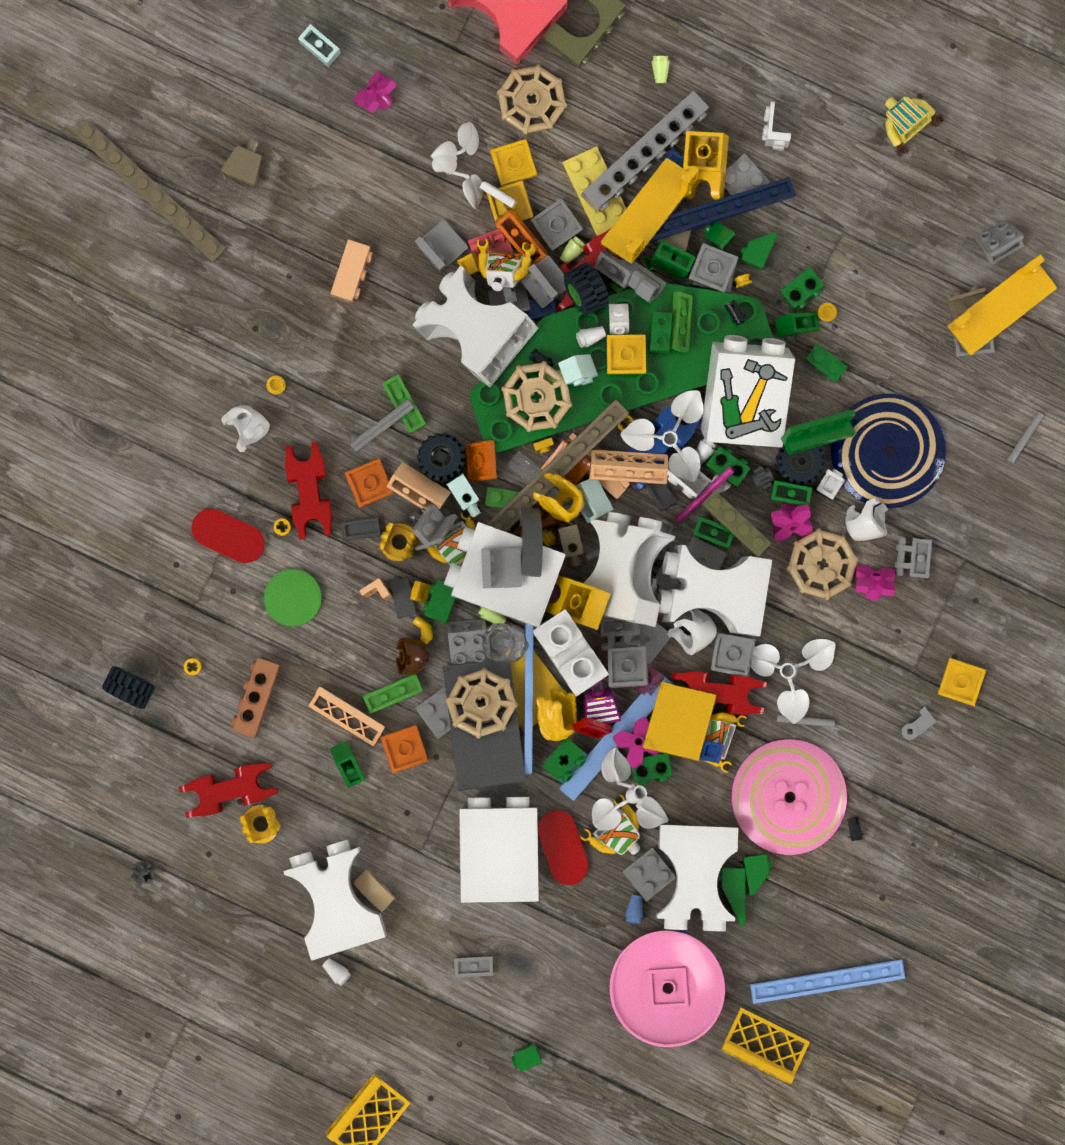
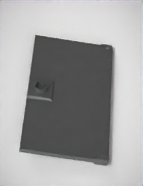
(496, 756)

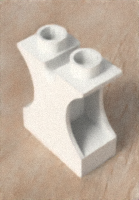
(487, 333)
(627, 565)
(732, 594)
(570, 653)
(697, 859)
(339, 915)

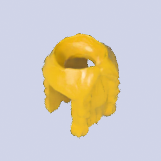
(566, 494)
(386, 544)
(557, 715)
(253, 835)

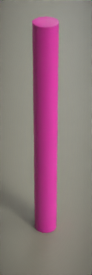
(704, 495)

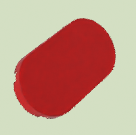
(228, 536)
(562, 847)

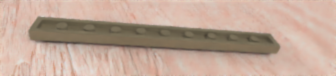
(150, 191)
(560, 465)

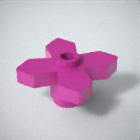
(376, 93)
(790, 520)
(875, 583)
(627, 740)

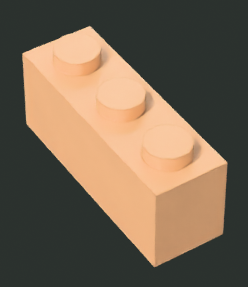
(351, 271)
(417, 487)

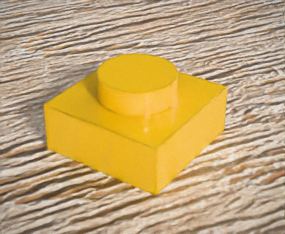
(470, 263)
(544, 446)
(420, 592)

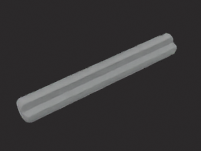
(382, 425)

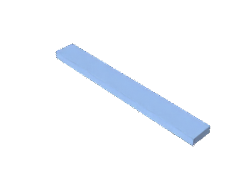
(528, 701)
(582, 776)
(827, 981)

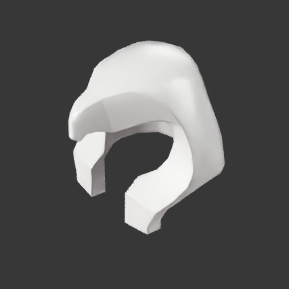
(249, 424)
(864, 525)
(701, 629)

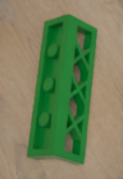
(818, 432)

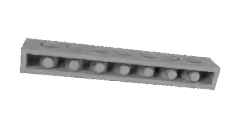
(691, 103)

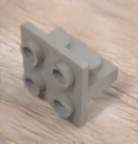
(1000, 241)
(544, 281)
(515, 295)
(432, 527)

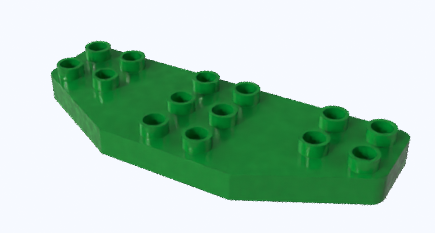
(665, 373)

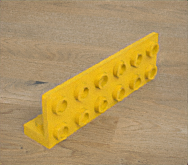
(649, 210)
(1002, 306)

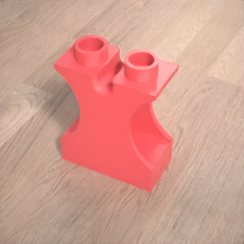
(518, 21)

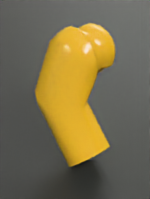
(426, 630)

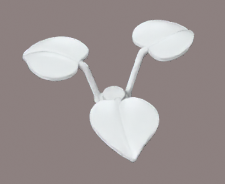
(445, 161)
(641, 435)
(793, 703)
(604, 813)

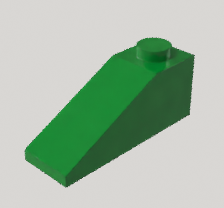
(733, 886)

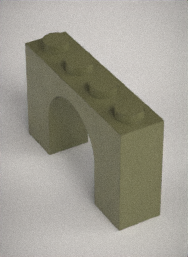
(578, 48)
(741, 528)

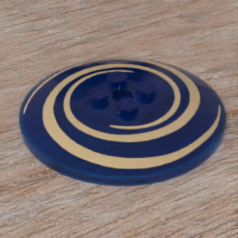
(916, 456)

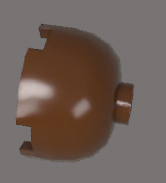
(411, 656)

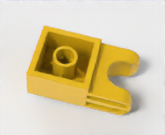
(711, 167)
(581, 601)

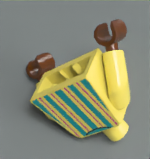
(907, 119)

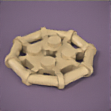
(532, 110)
(529, 405)
(828, 573)
(485, 713)

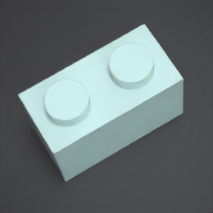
(319, 45)
(578, 370)
(594, 499)

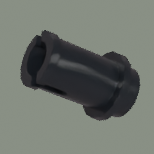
(735, 312)
(539, 358)
(855, 829)

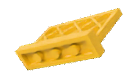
(758, 1061)
(357, 1104)

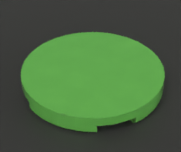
(292, 597)

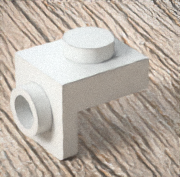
(619, 319)
(831, 483)

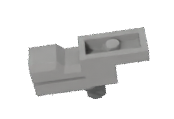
(634, 275)

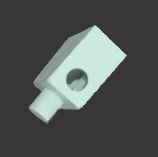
(458, 488)

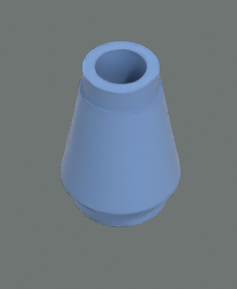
(634, 911)

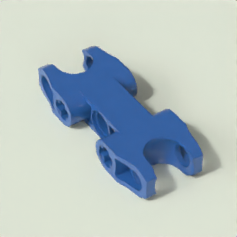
(665, 422)

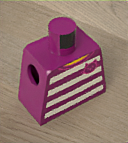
(600, 704)

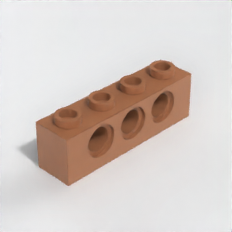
(251, 727)

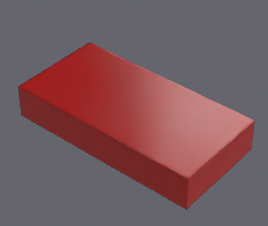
(592, 727)

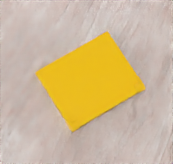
(542, 683)
(679, 721)

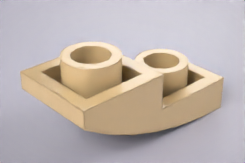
(373, 890)

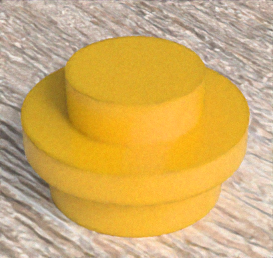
(827, 312)
(275, 385)
(549, 537)

